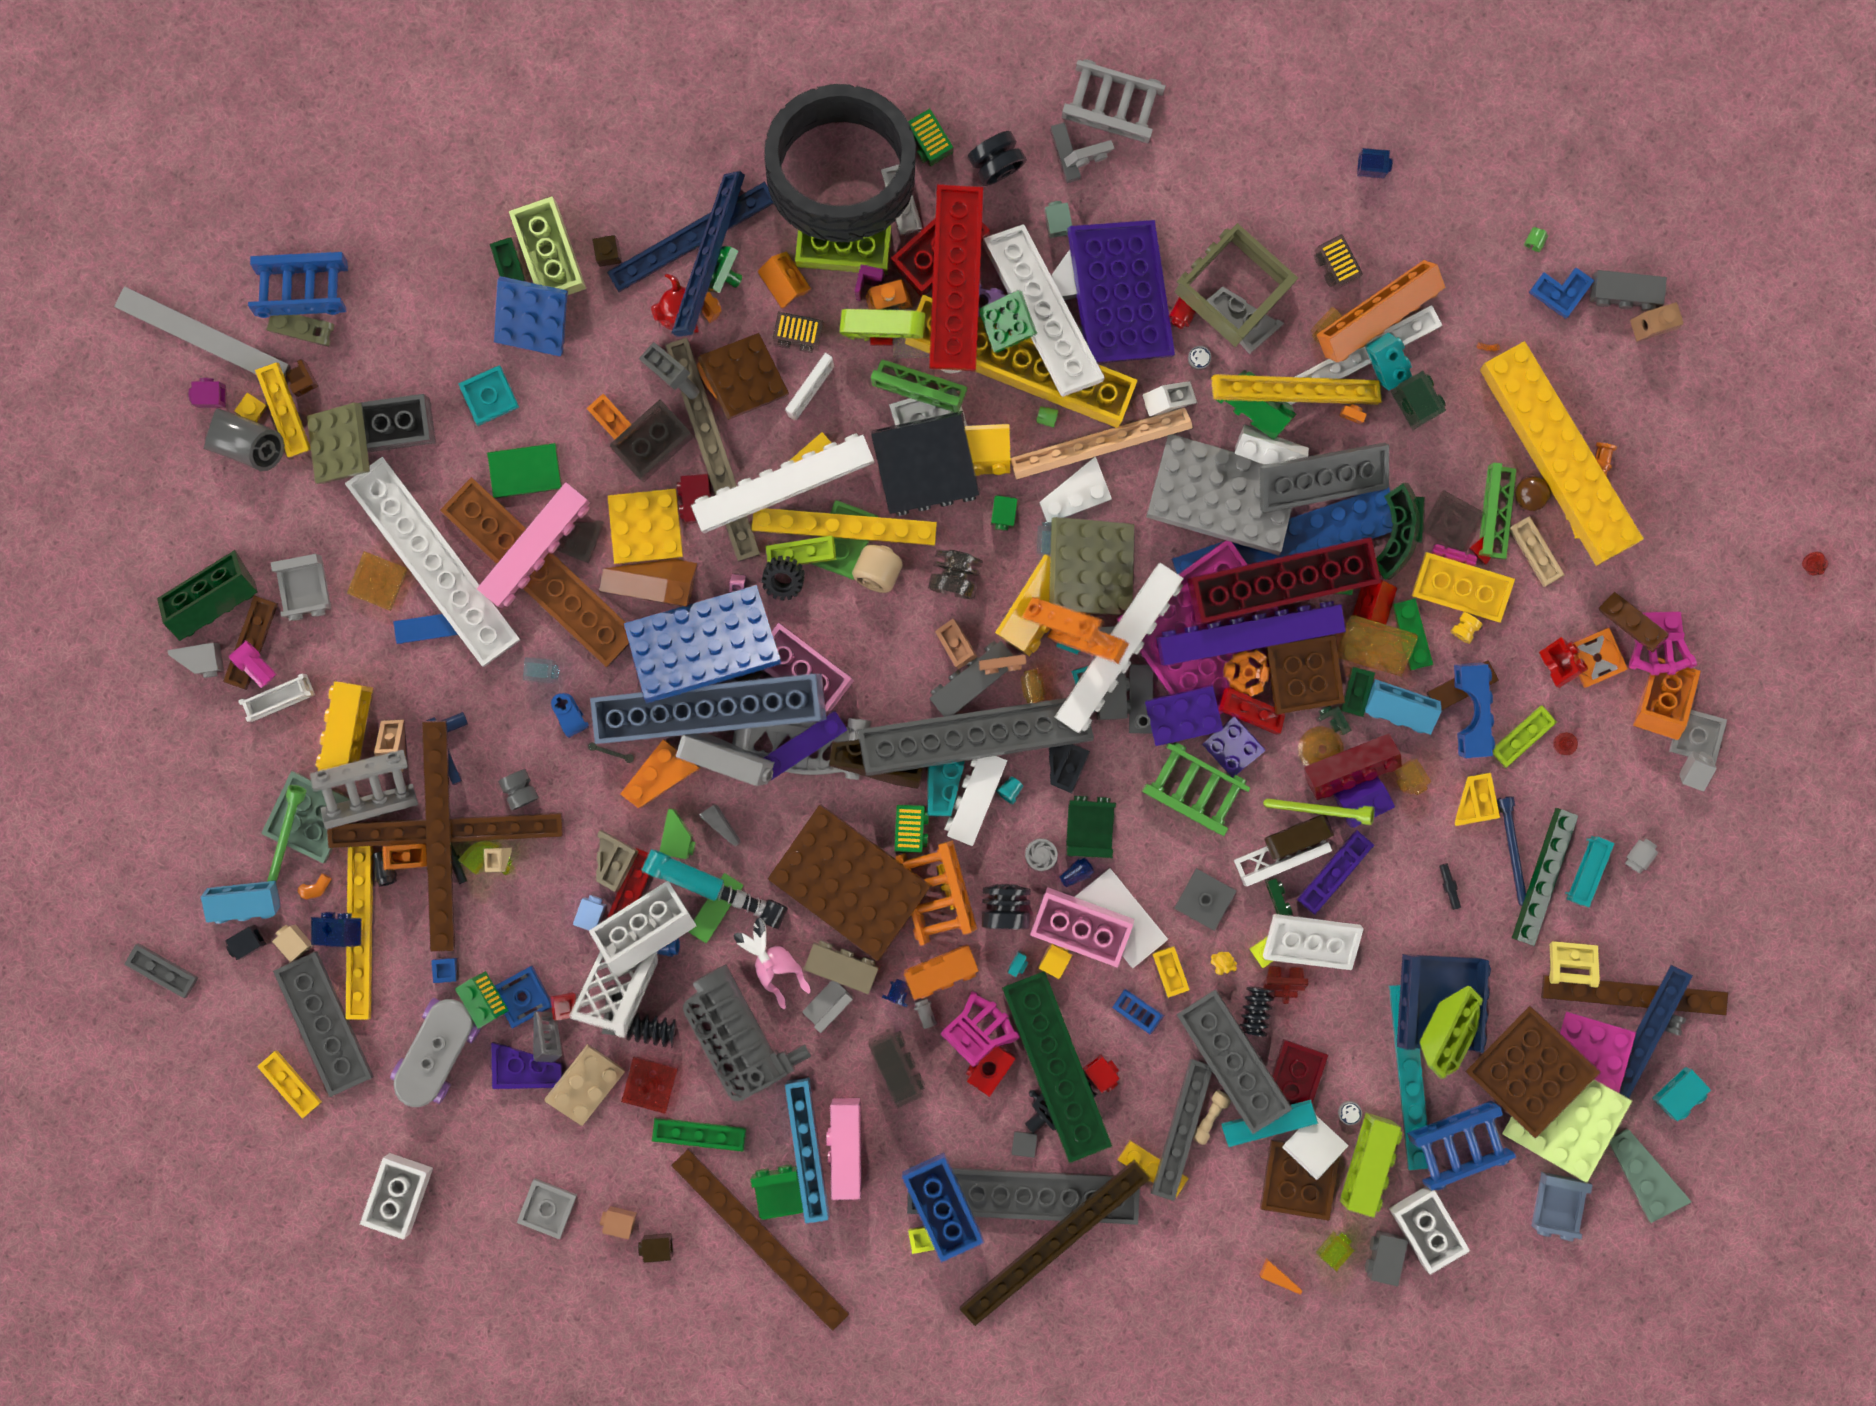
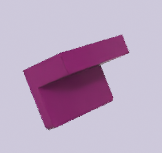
(870, 276)

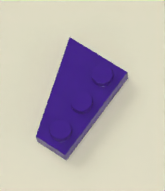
(518, 1070)

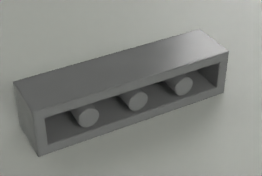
(1064, 148)

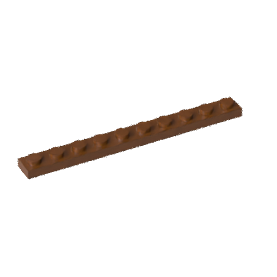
(462, 830)
(438, 835)
(760, 1239)

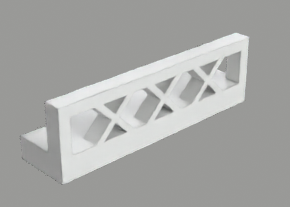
(1278, 866)

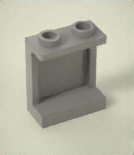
(302, 586)

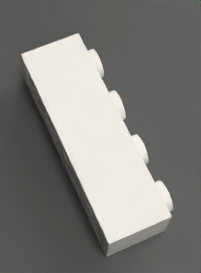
(976, 799)

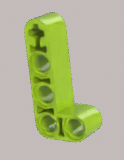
(881, 323)

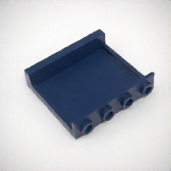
(1431, 980)

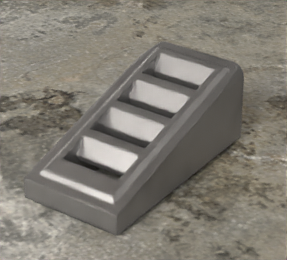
(717, 820)
(546, 1051)

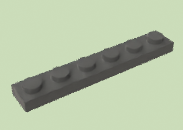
(1181, 1130)

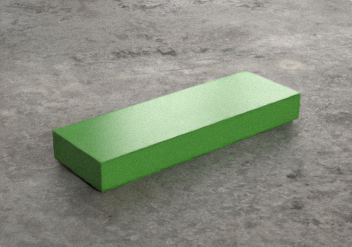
(713, 912)

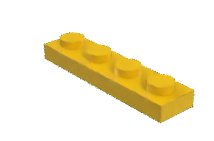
(283, 409)

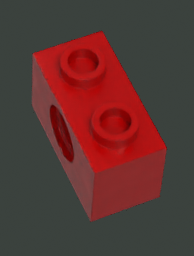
(989, 1081)

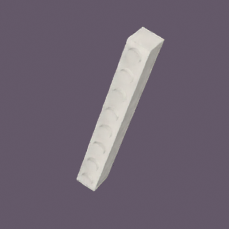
(783, 483)
(1132, 628)

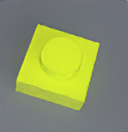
(1257, 951)
(920, 1240)

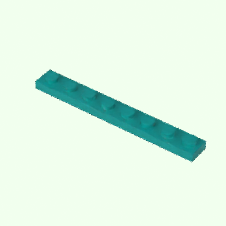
(1410, 1088)

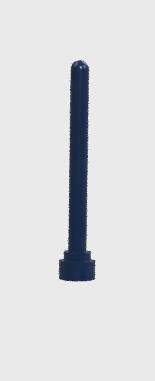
(1506, 807)

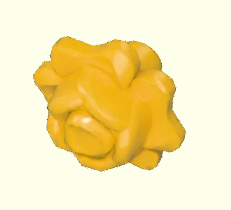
(1224, 962)

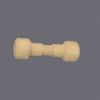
(1220, 1102)

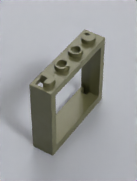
(1261, 257)

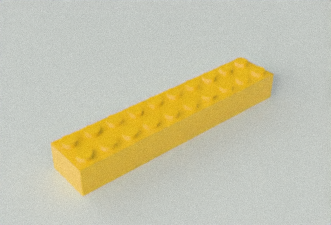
(1025, 370)
(1560, 453)

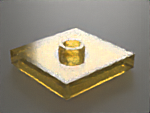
(377, 580)

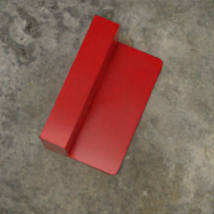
(1375, 602)

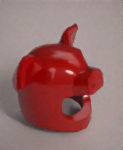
(667, 308)

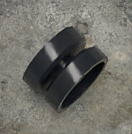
(997, 158)

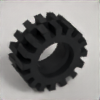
(783, 589)

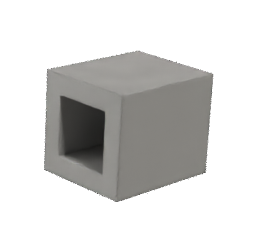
(1698, 770)

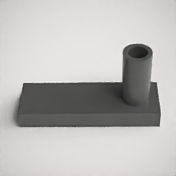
(669, 370)
(1140, 690)

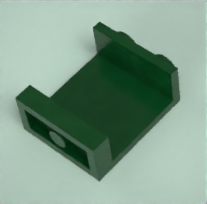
(1090, 827)

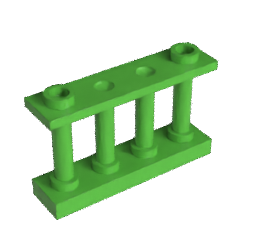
(1196, 811)

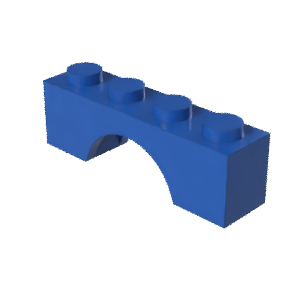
(1477, 737)

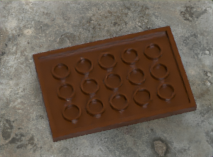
(849, 882)

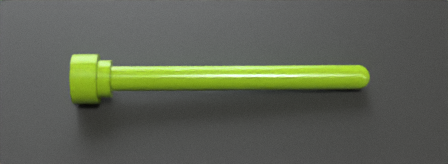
(1364, 815)

